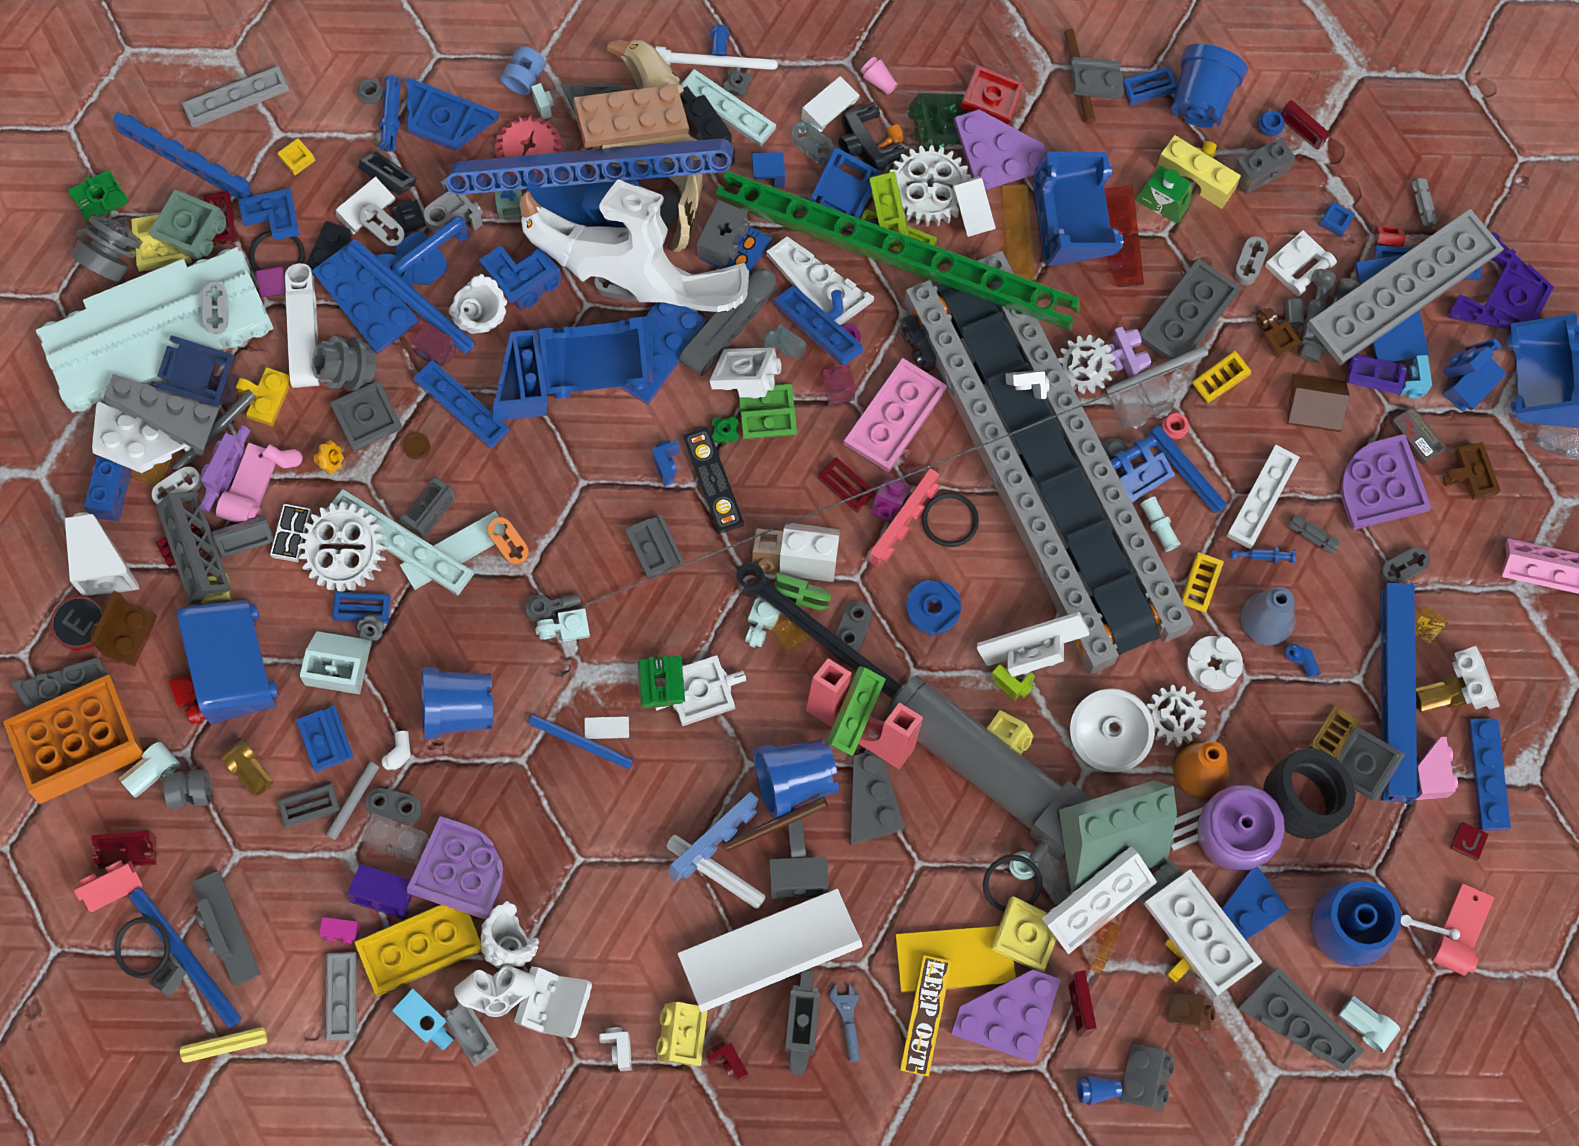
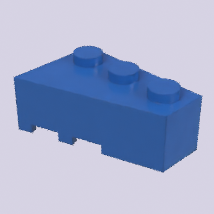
(522, 380)

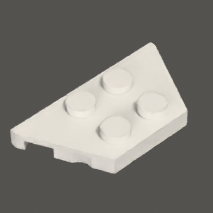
(130, 440)

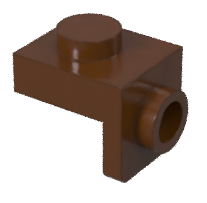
(1191, 1011)

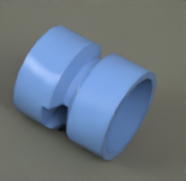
(523, 70)

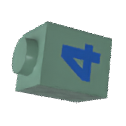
(508, 203)

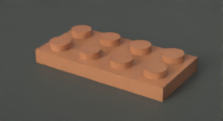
(630, 115)

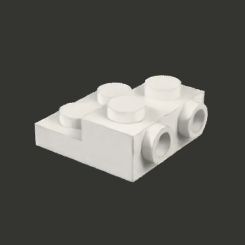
(746, 370)
(1476, 677)

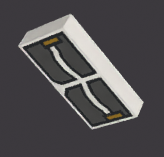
(288, 533)

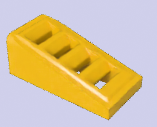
(1240, 365)
(1208, 561)

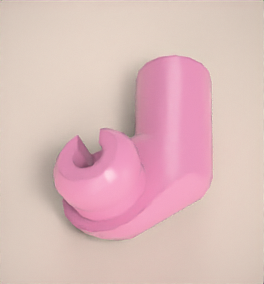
(285, 458)

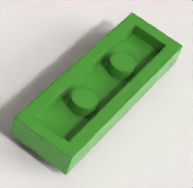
(855, 711)

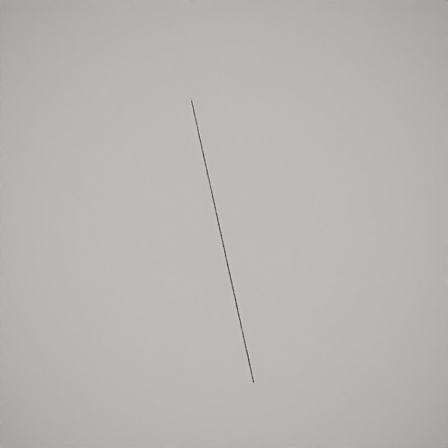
(872, 489)

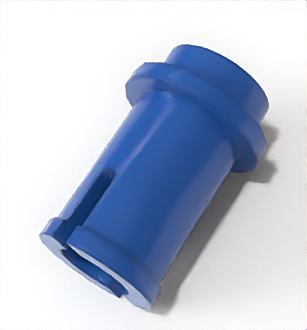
(719, 40)

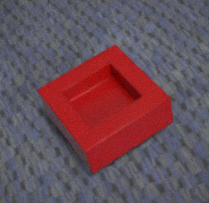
(1389, 236)

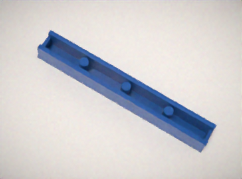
(1399, 687)

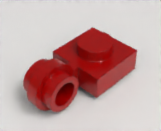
(185, 696)

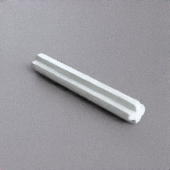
(720, 874)

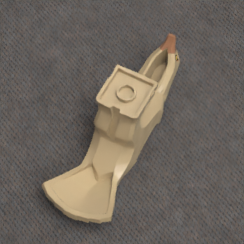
(652, 71)

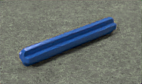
(1188, 470)

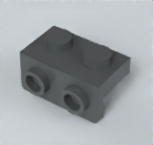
(1147, 1077)

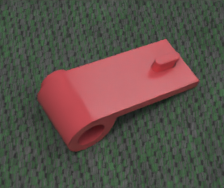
(1467, 917)

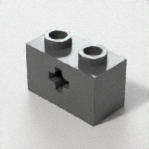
(1264, 165)
(723, 233)

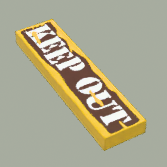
(925, 1015)

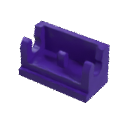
(1376, 374)
(380, 891)

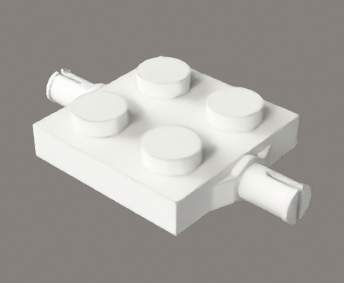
(706, 690)

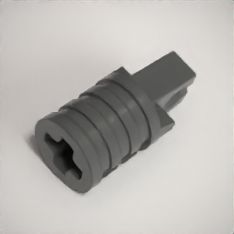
(1164, 876)

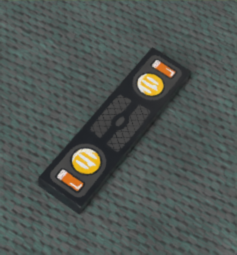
(713, 480)

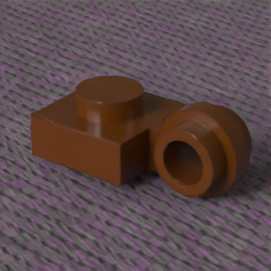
(1280, 337)

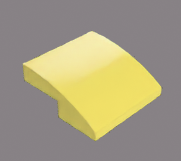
(153, 253)

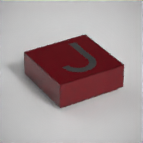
(1469, 841)

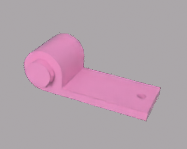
(248, 487)

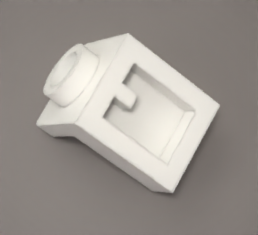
(1025, 380)
(622, 1052)

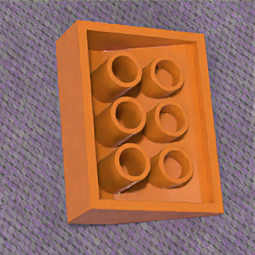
(73, 739)

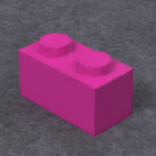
(339, 929)

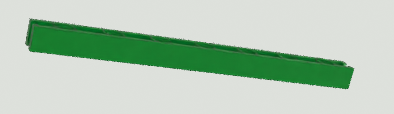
(914, 256)

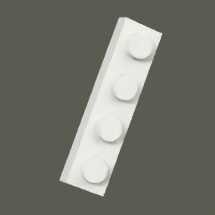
(1263, 497)

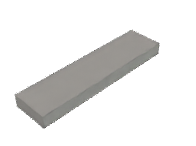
(235, 96)

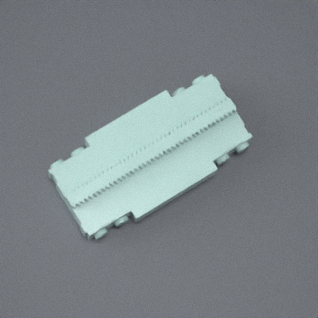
(131, 325)

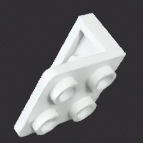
(554, 1004)

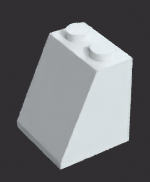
(809, 552)
(94, 560)

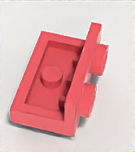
(106, 888)

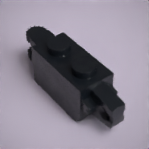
(703, 120)

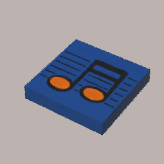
(750, 250)

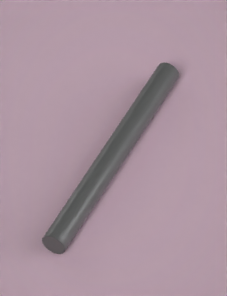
(218, 427)

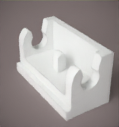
(829, 104)
(371, 193)
(974, 206)

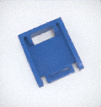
(839, 189)

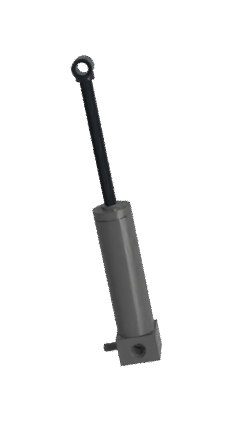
(950, 733)

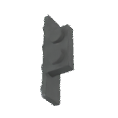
(224, 928)

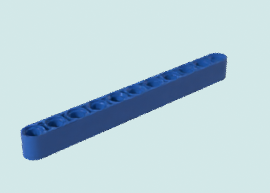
(598, 158)

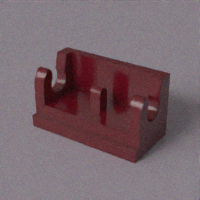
(128, 846)

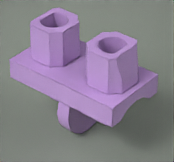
(1125, 357)

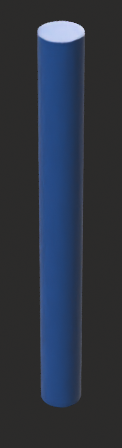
(581, 742)

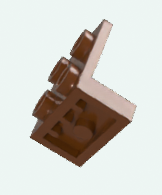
(122, 630)

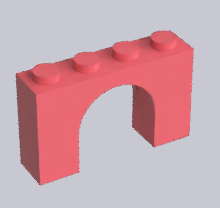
(888, 739)

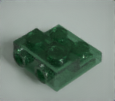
(934, 119)

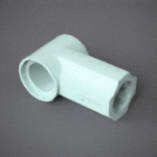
(154, 765)
(1375, 1028)

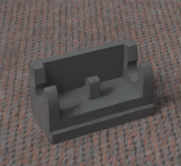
(429, 508)
(798, 877)

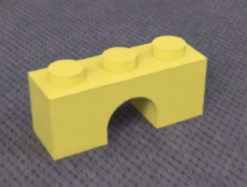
(1214, 178)

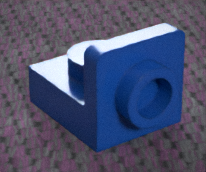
(664, 464)

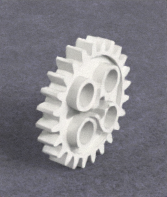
(930, 165)
(341, 572)

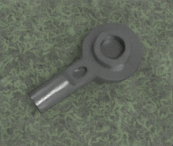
(542, 608)

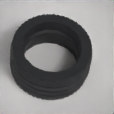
(1328, 776)

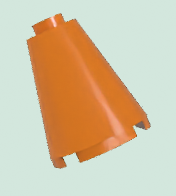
(1202, 769)

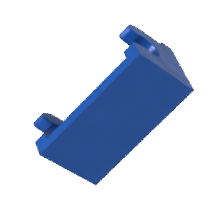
(1472, 388)

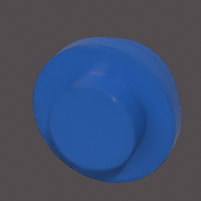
(1271, 123)

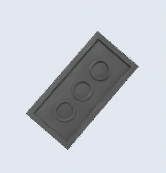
(1189, 311)

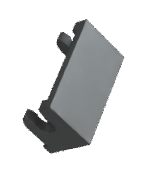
(470, 1034)

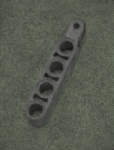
(727, 325)

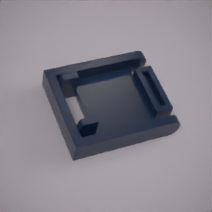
(190, 370)

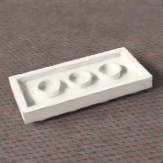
(1099, 900)
(1202, 933)

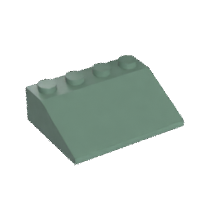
(1112, 823)

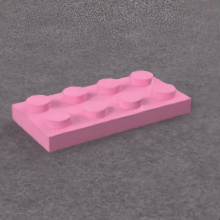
(895, 415)

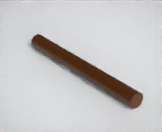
(1074, 52)
(775, 824)

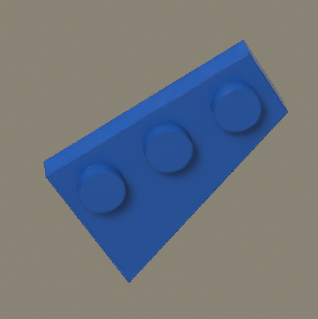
(1254, 905)

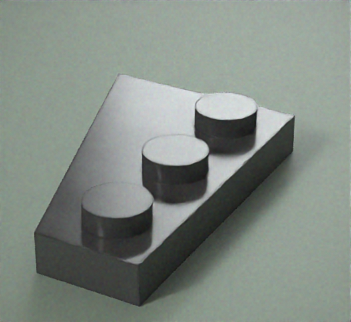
(52, 685)

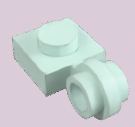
(764, 617)
(572, 626)

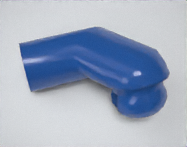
(1304, 657)

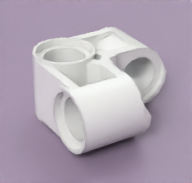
(495, 993)

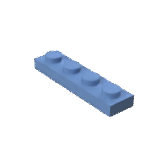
(706, 845)

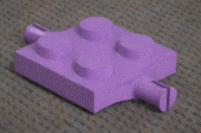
(223, 467)

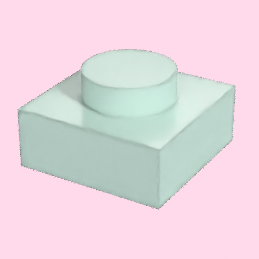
(542, 101)

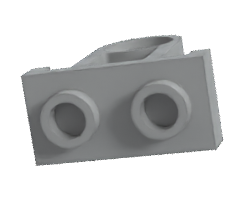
(449, 207)

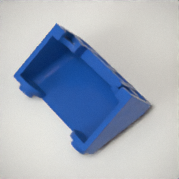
(1074, 207)
(598, 356)
(1547, 370)
(226, 659)

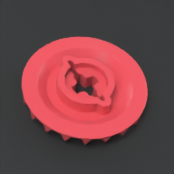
(521, 131)

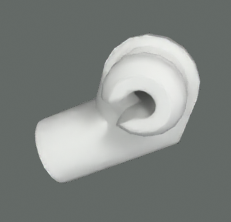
(399, 754)

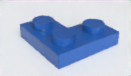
(273, 207)
(513, 278)

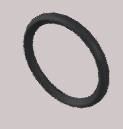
(265, 235)
(946, 543)
(1032, 865)
(159, 967)

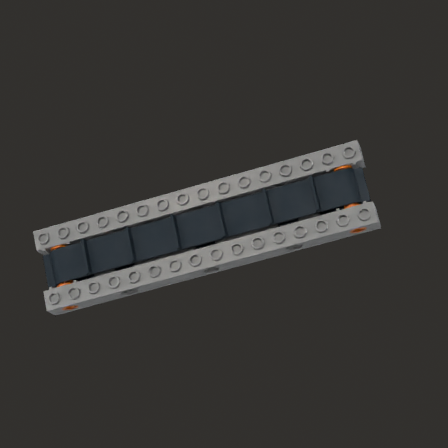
(1051, 474)

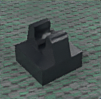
(409, 215)

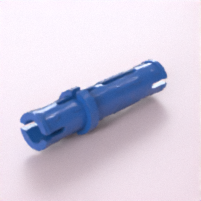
(389, 123)

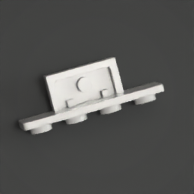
(1034, 646)

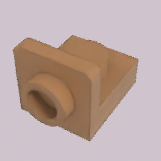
(767, 550)

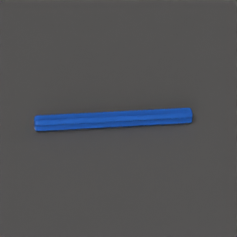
(410, 295)
(187, 960)

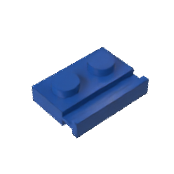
(1471, 360)
(325, 739)

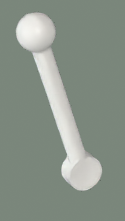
(1407, 921)

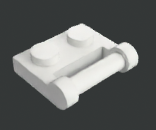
(1294, 257)

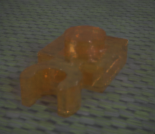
(1107, 939)

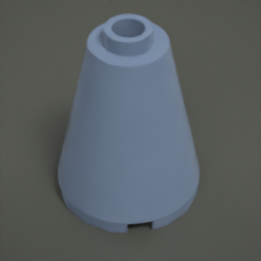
(1269, 616)

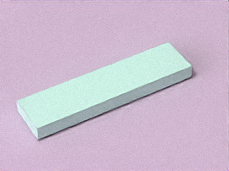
(731, 109)
(460, 547)

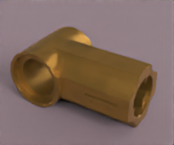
(1441, 695)
(243, 763)

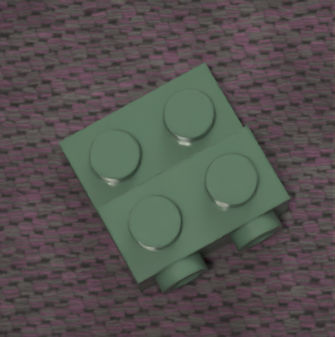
(188, 225)

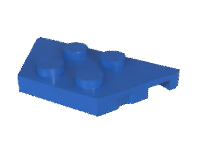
(444, 116)

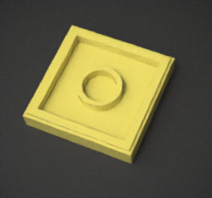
(1024, 935)

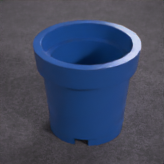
(1207, 84)
(455, 702)
(794, 774)

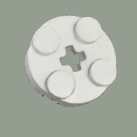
(1207, 677)

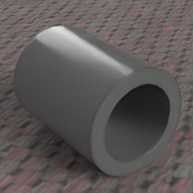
(1294, 312)

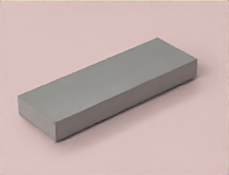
(341, 997)

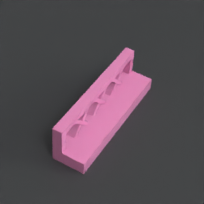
(1529, 564)

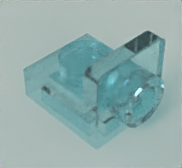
(787, 341)

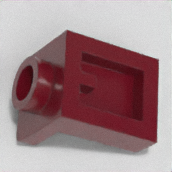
(733, 1065)

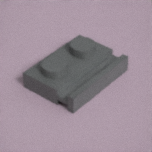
(1096, 78)
(654, 546)

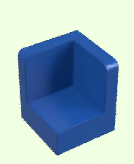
(769, 166)

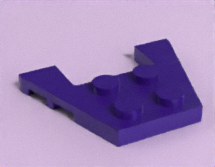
(1515, 298)

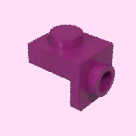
(890, 500)

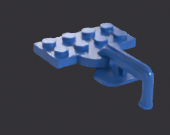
(368, 302)

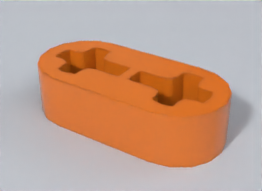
(502, 545)

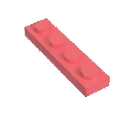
(898, 528)

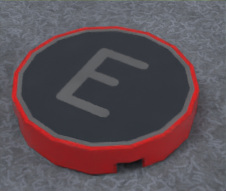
(74, 621)

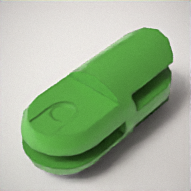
(801, 592)

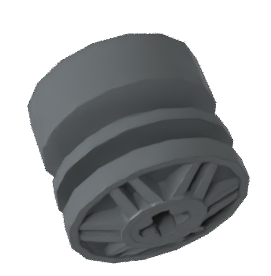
(106, 247)

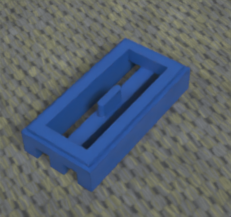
(1152, 94)
(348, 617)

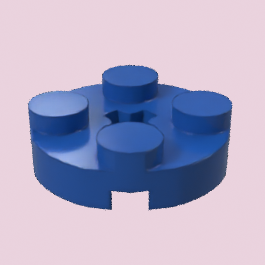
(933, 622)

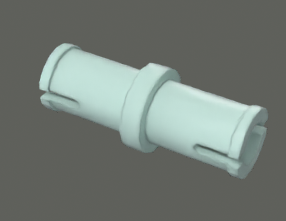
(1160, 524)

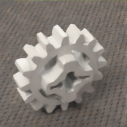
(1094, 358)
(1187, 714)

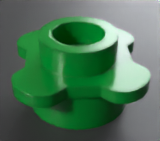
(725, 437)

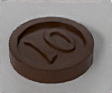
(416, 446)

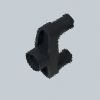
(860, 143)

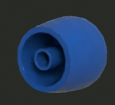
(1356, 923)

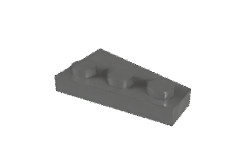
(873, 800)

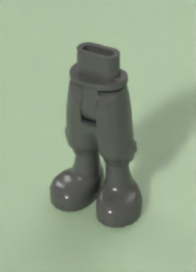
(1324, 282)

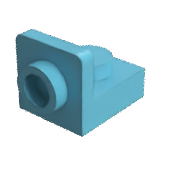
(1419, 378)

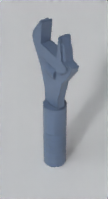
(846, 1006)

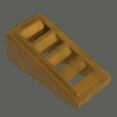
(1325, 728)

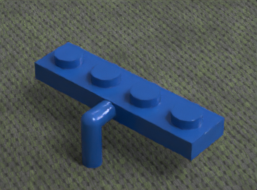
(820, 325)

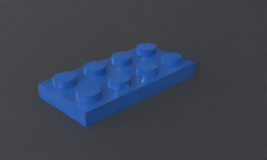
(674, 330)

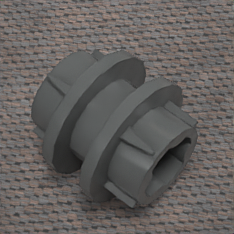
(344, 363)

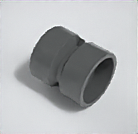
(185, 789)

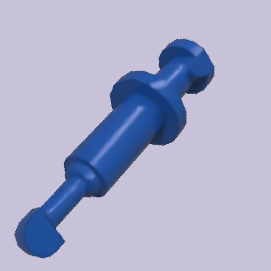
(1269, 555)

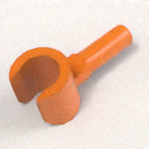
(895, 135)

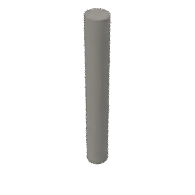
(352, 801)

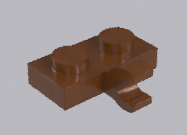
(1475, 471)

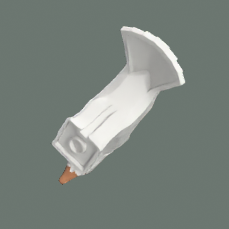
(633, 254)

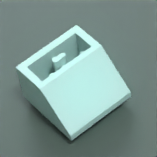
(335, 662)

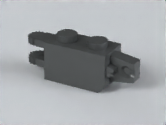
(802, 1023)

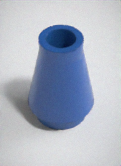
(1095, 1090)

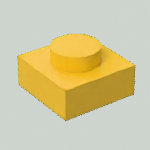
(296, 156)

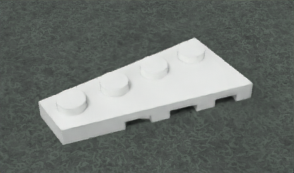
(817, 279)

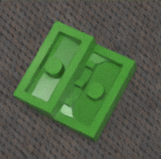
(769, 414)

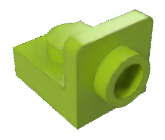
(1011, 685)

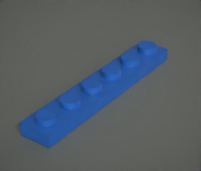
(175, 152)

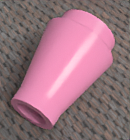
(878, 75)

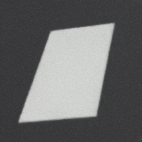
(606, 727)

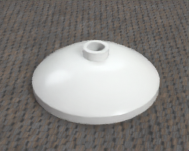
(1101, 745)

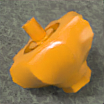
(329, 457)

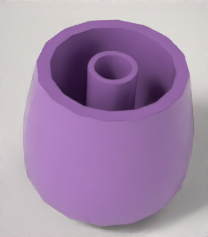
(1240, 828)

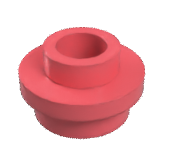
(1178, 419)

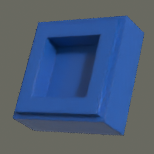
(1336, 219)

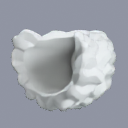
(483, 303)
(503, 933)

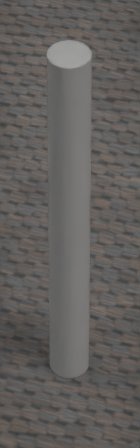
(1187, 357)

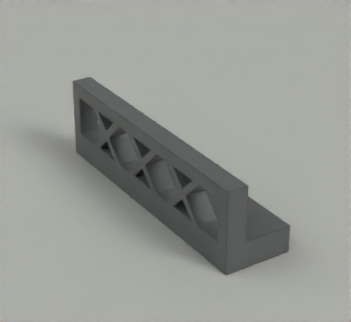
(185, 546)

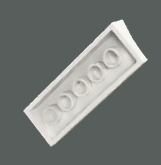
(769, 950)

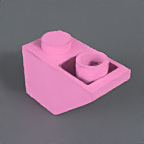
(1435, 772)

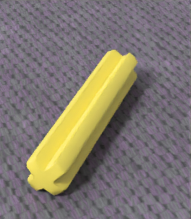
(223, 1044)

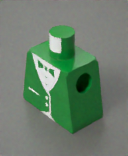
(1166, 194)

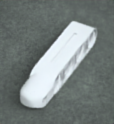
(301, 324)

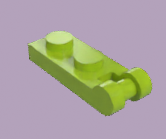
(889, 202)

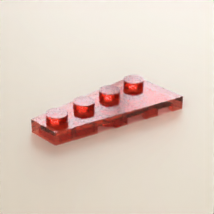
(1127, 263)

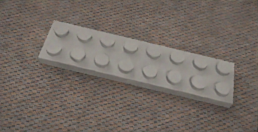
(1405, 287)

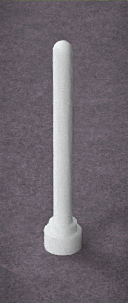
(713, 60)

